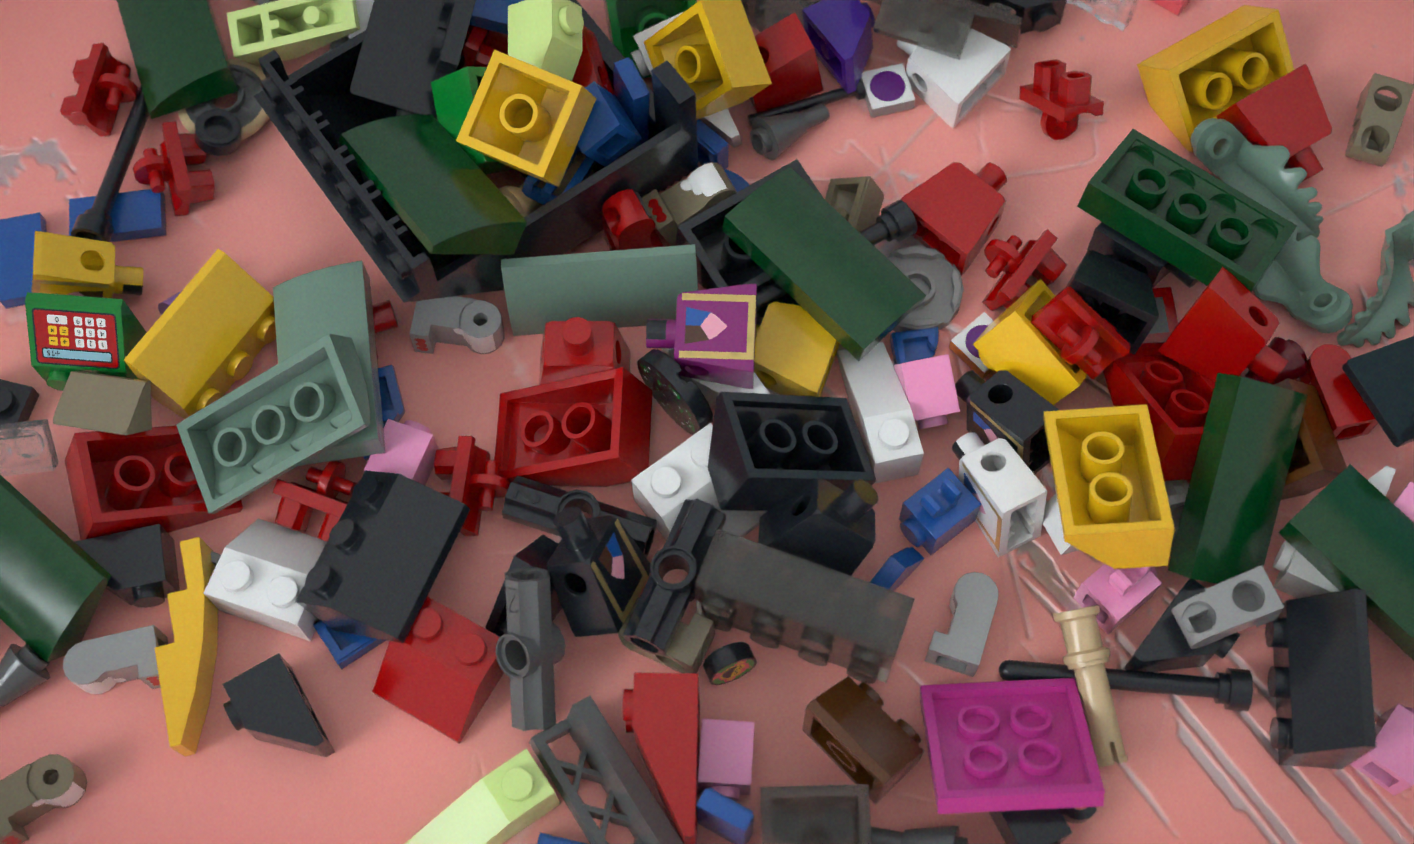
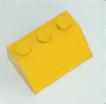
(1215, 68)
(205, 337)
(1110, 485)

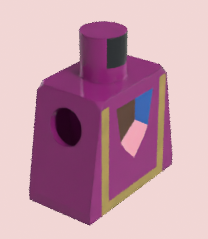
(711, 334)

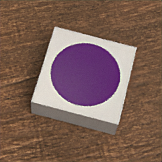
(887, 90)

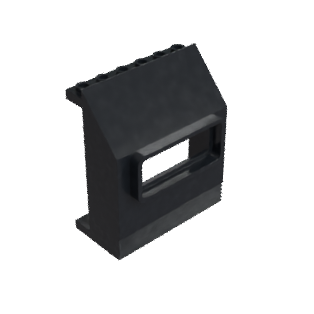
(317, 107)

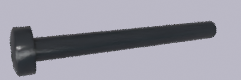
(809, 102)

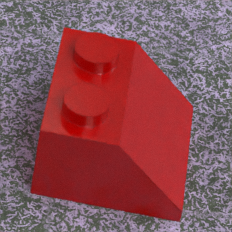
(441, 670)

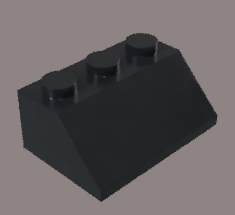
(717, 255)
(779, 443)
(382, 557)
(1321, 681)

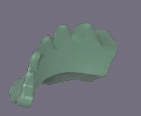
(1257, 173)
(1297, 284)
(1393, 292)

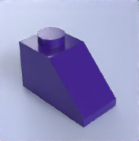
(841, 37)

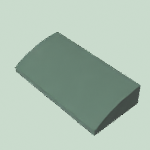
(598, 286)
(335, 303)
(276, 421)

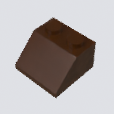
(1316, 451)
(862, 736)

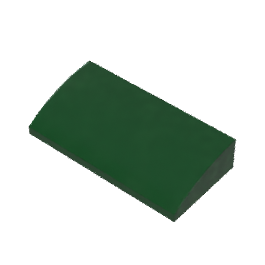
(176, 53)
(435, 186)
(1184, 213)
(822, 262)
(1237, 479)
(1361, 544)
(44, 578)

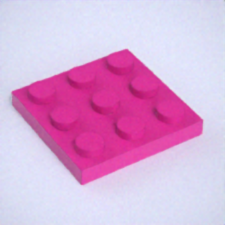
(1009, 746)

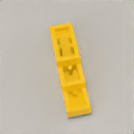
(189, 662)

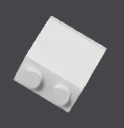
(683, 476)
(264, 575)

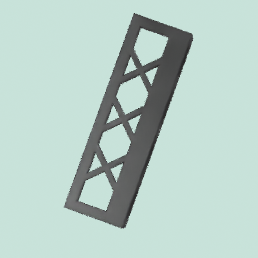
(611, 769)

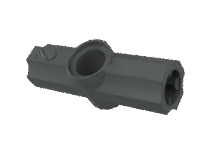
(530, 648)

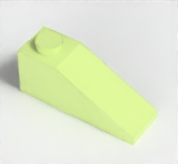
(290, 27)
(546, 35)
(494, 806)

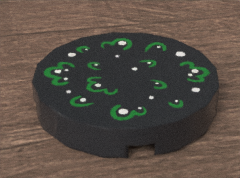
(679, 399)

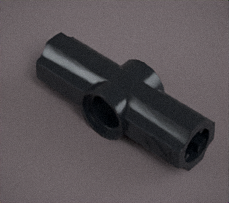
(538, 504)
(665, 603)

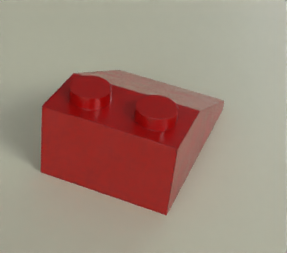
(1175, 401)
(576, 430)
(134, 483)
(666, 728)

